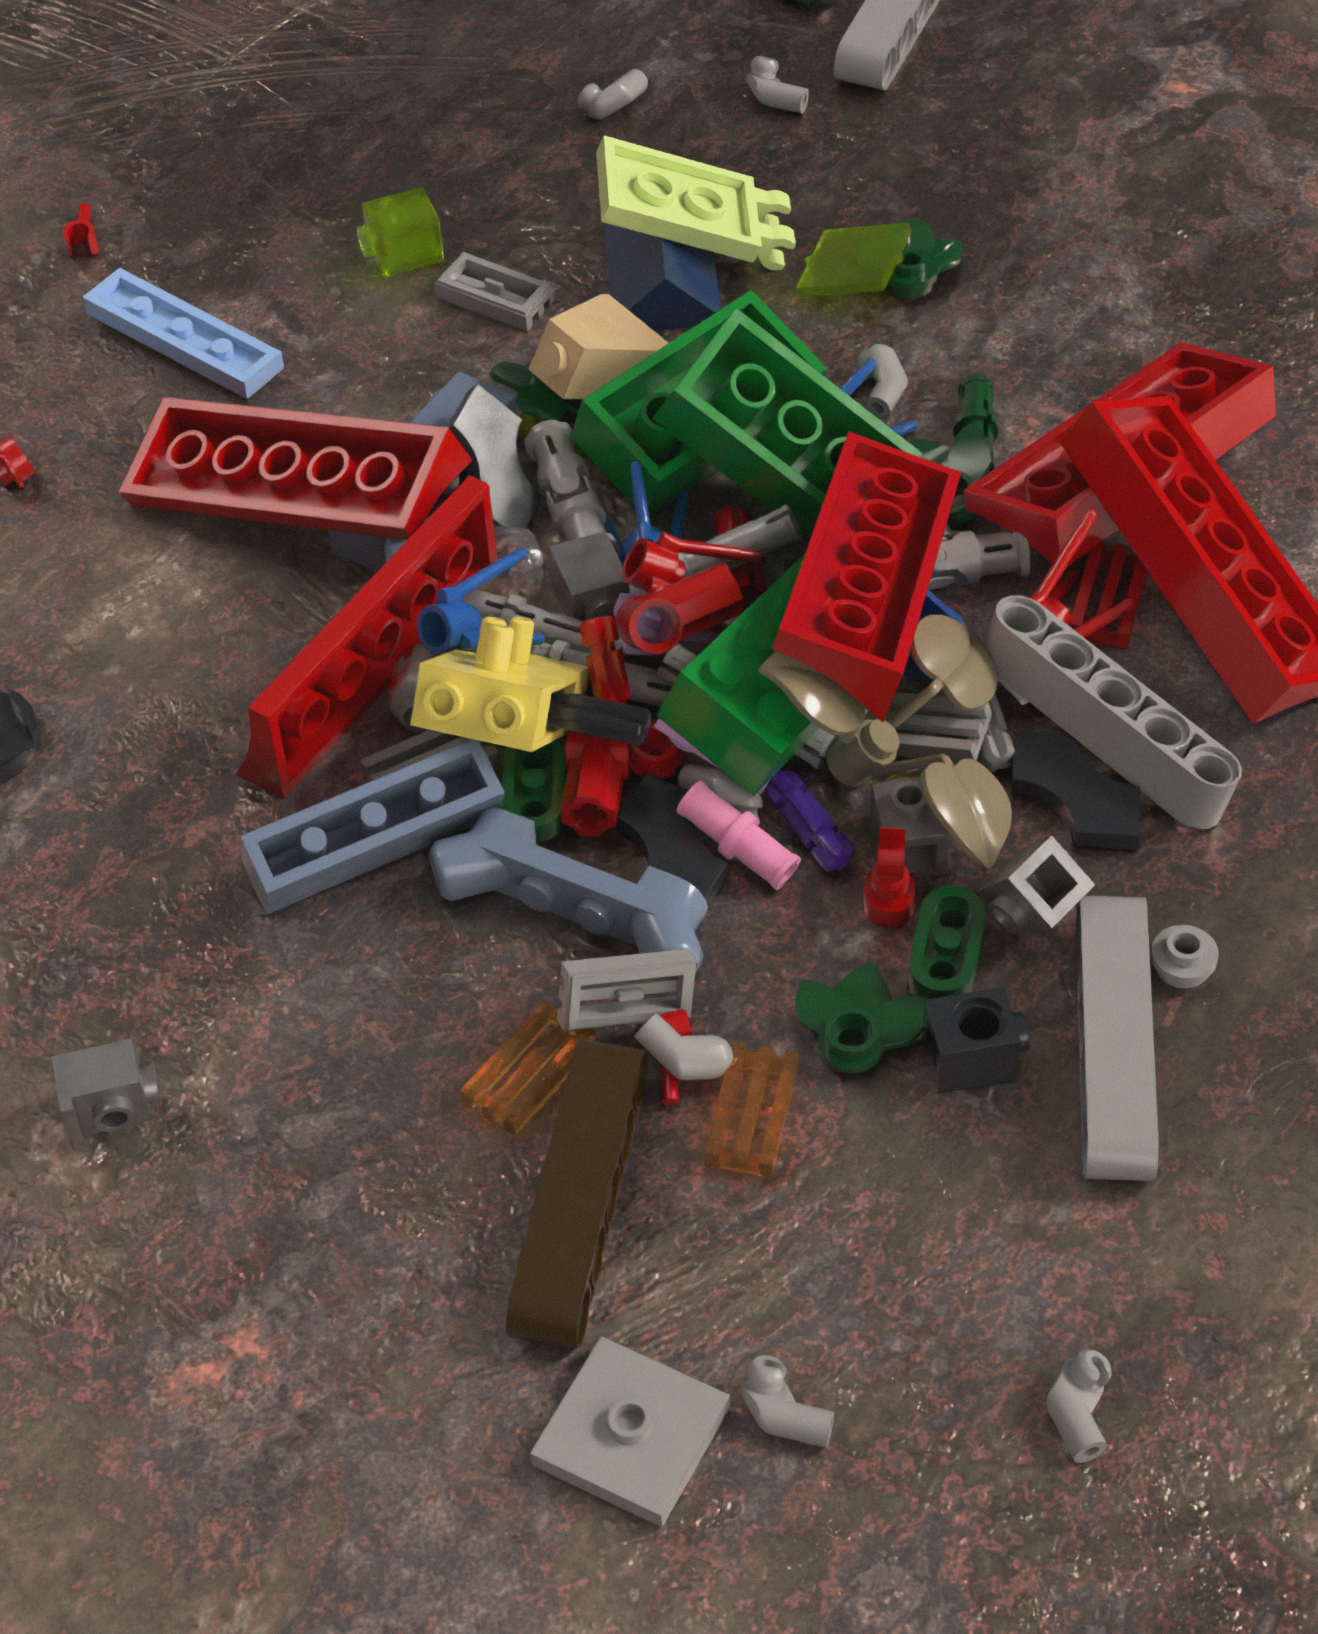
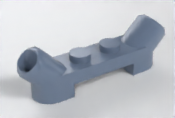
(504, 857)

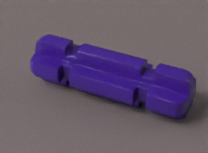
(809, 821)

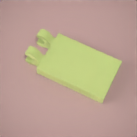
(691, 203)

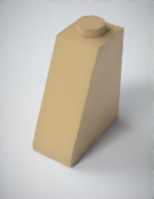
(591, 347)

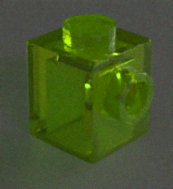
(401, 232)

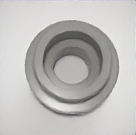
(1184, 969)

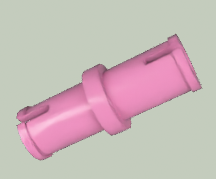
(738, 835)

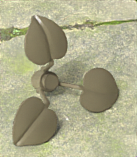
(961, 795)

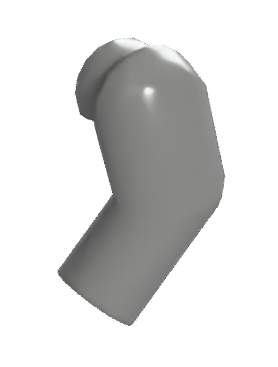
(771, 91)
(614, 97)
(889, 378)
(722, 785)
(685, 1056)
(1073, 1401)
(776, 1408)

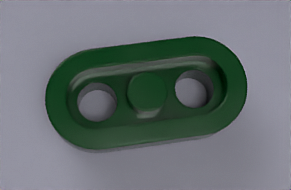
(533, 791)
(943, 949)

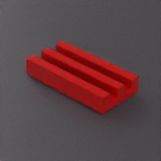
(1117, 562)

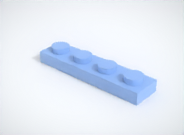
(183, 333)

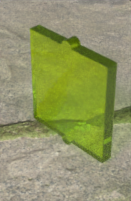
(854, 259)

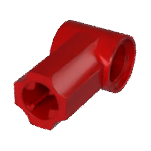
(684, 609)
(593, 782)

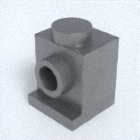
(103, 1089)

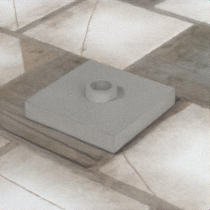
(630, 1431)

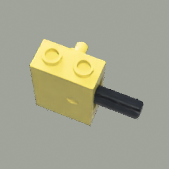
(516, 696)

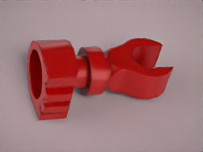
(889, 886)

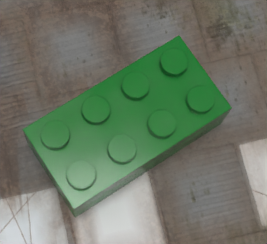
(768, 419)
(617, 420)
(730, 707)

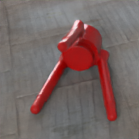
(657, 564)
(1053, 601)

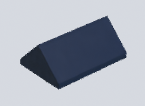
(661, 279)

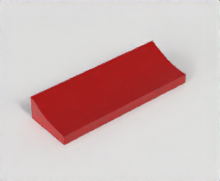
(293, 467)
(1047, 496)
(1202, 549)
(868, 569)
(356, 651)

